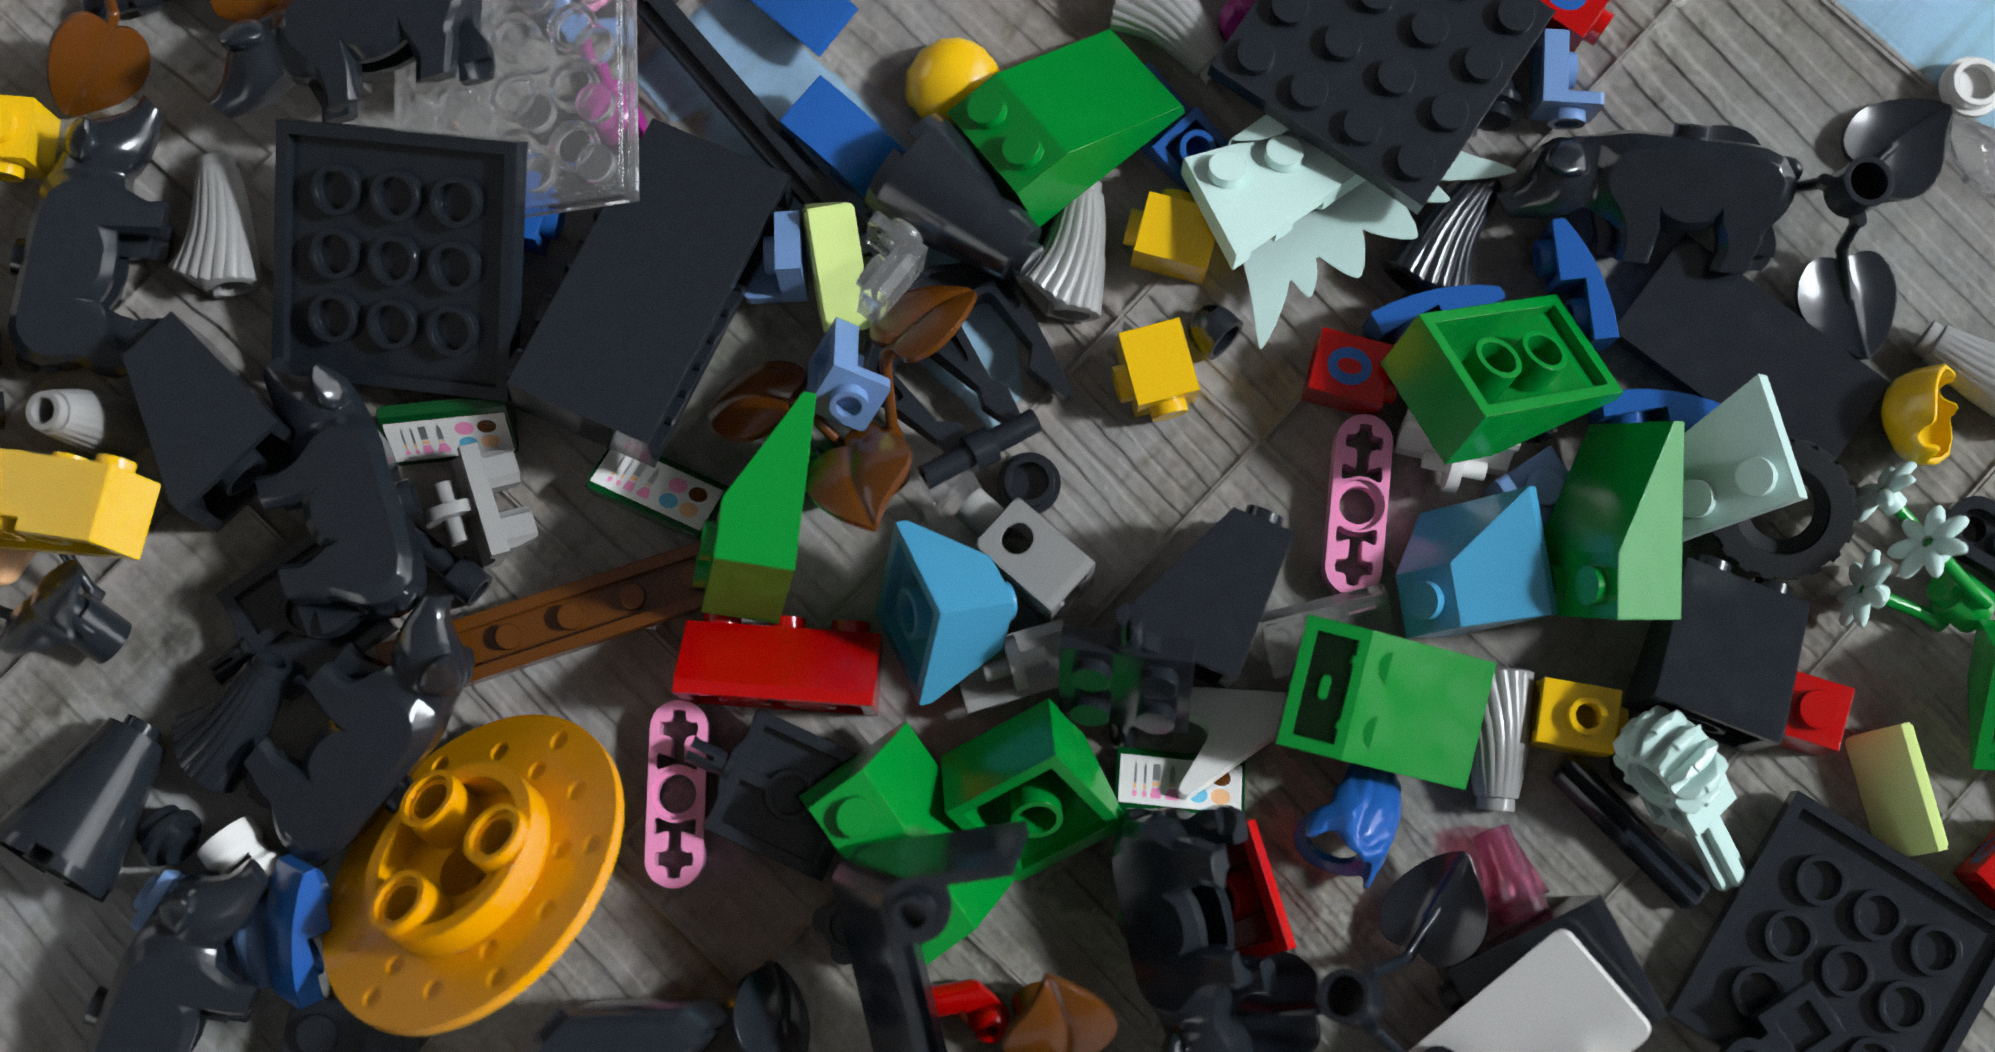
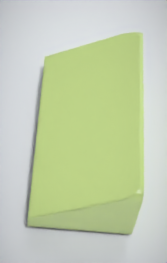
(834, 261)
(1896, 790)

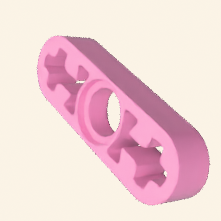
(1376, 462)
(690, 843)

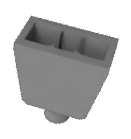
(1046, 575)

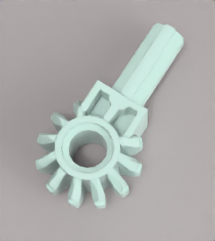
(1682, 786)

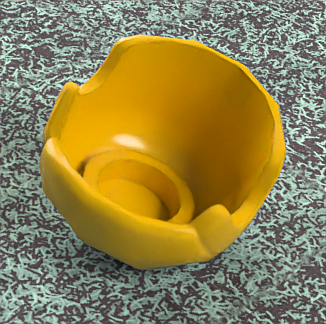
(946, 75)
(1919, 416)

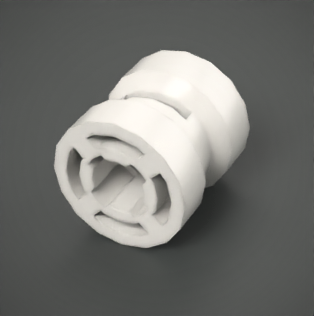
(235, 846)

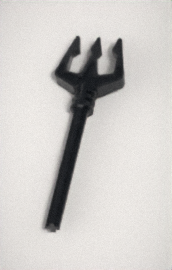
(812, 186)

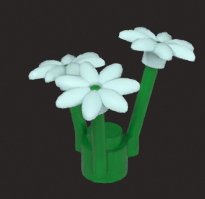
(1952, 591)

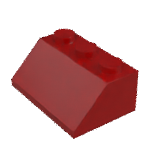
(780, 665)

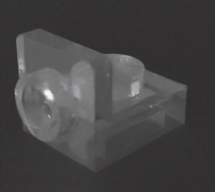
(890, 277)

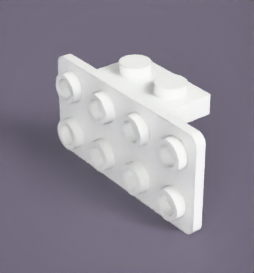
(1546, 1003)

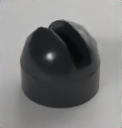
(1213, 330)

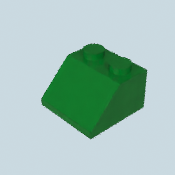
(1035, 772)

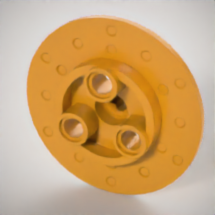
(474, 876)

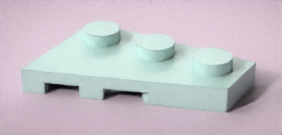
(1262, 188)
(1738, 462)

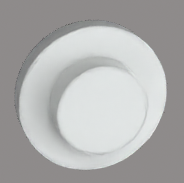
(1969, 87)

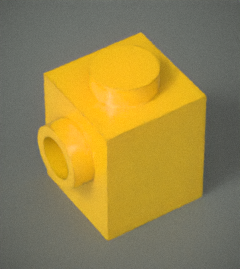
(26, 139)
(1170, 236)
(1155, 371)
(1576, 717)

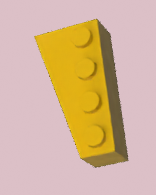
(74, 504)

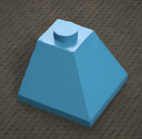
(1476, 567)
(941, 609)

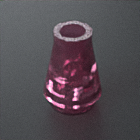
(1509, 878)

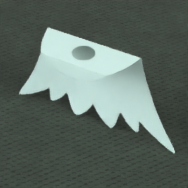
(1334, 233)

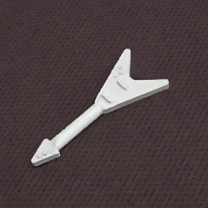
(1236, 728)

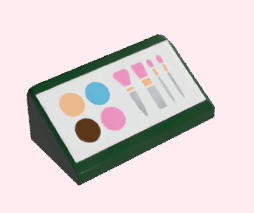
(436, 428)
(663, 494)
(1153, 781)

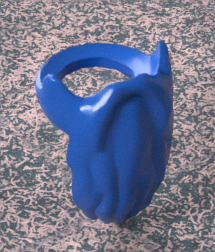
(1363, 815)

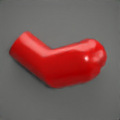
(975, 1007)

